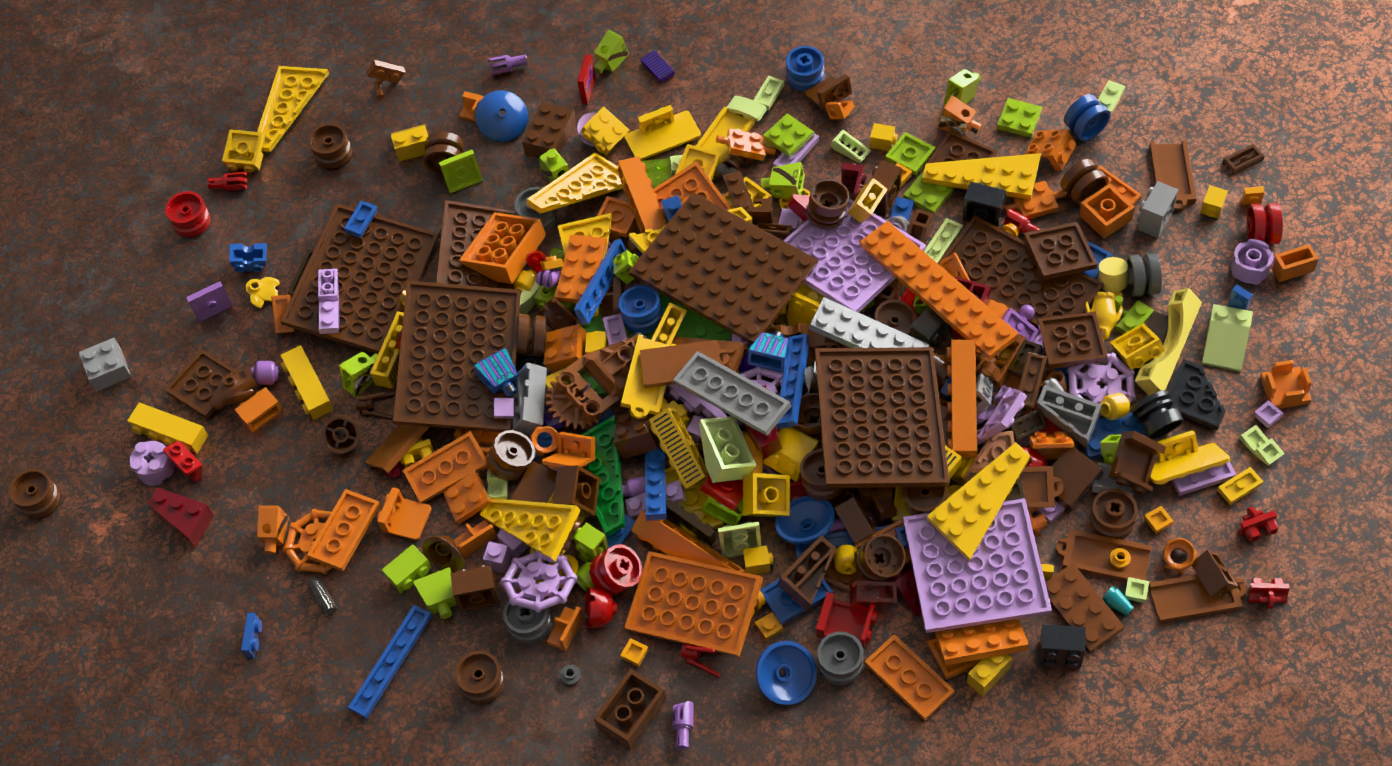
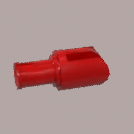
(229, 181)
(1020, 221)

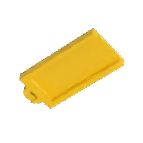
(720, 127)
(635, 395)

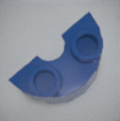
(248, 258)

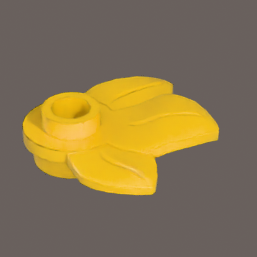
(263, 293)

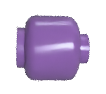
(265, 372)

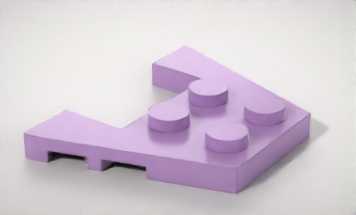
(1009, 403)

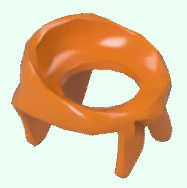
(540, 450)
(1183, 545)

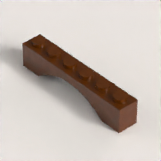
(919, 228)

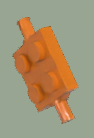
(745, 144)
(1041, 202)

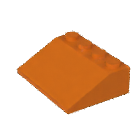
(503, 246)

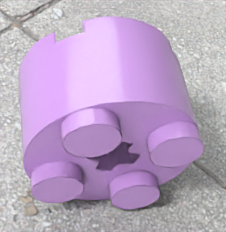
(1251, 261)
(151, 463)

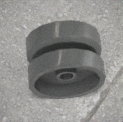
(547, 218)
(1144, 274)
(525, 624)
(840, 658)

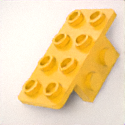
(661, 132)
(1185, 458)

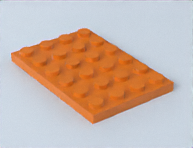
(694, 603)

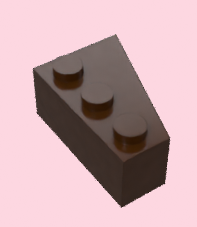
(807, 572)

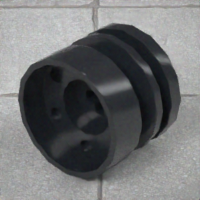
(1155, 414)

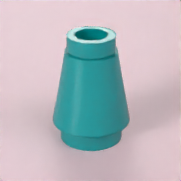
(1117, 601)

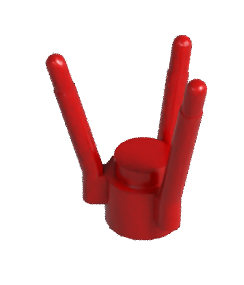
(692, 652)

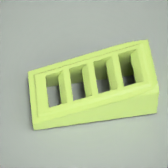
(848, 139)

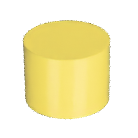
(1113, 274)

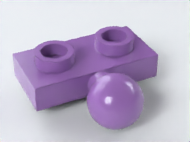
(1020, 323)

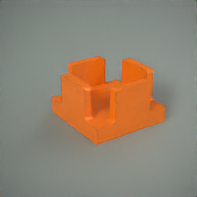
(622, 218)
(1287, 385)

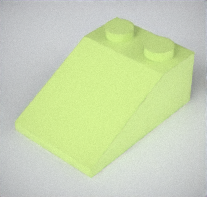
(1227, 337)
(725, 449)
(739, 537)

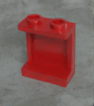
(843, 617)

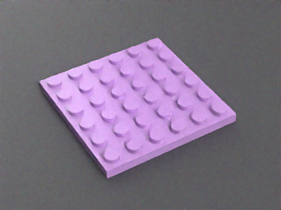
(844, 268)
(995, 586)

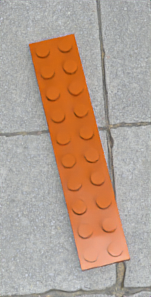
(939, 290)

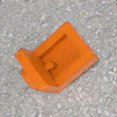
(839, 109)

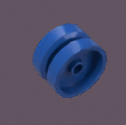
(804, 67)
(1087, 117)
(641, 309)

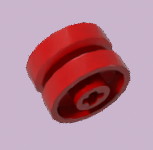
(187, 214)
(1265, 223)
(616, 569)

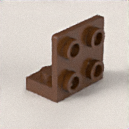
(829, 90)

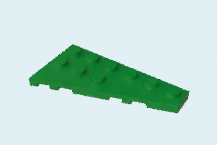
(607, 467)

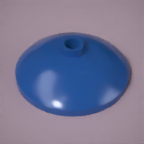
(501, 127)
(806, 521)
(798, 668)

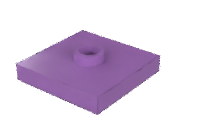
(209, 301)

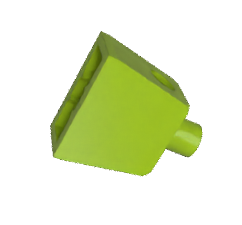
(962, 86)
(437, 592)

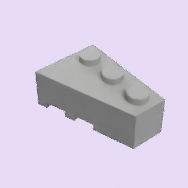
(529, 398)
(1070, 413)

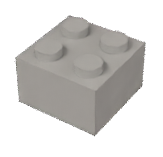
(1157, 209)
(105, 364)

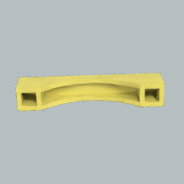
(1181, 315)

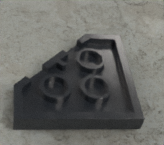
(1196, 396)

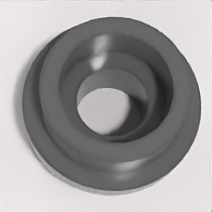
(572, 679)

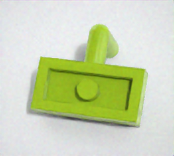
(1134, 317)

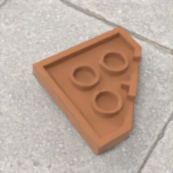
(991, 450)

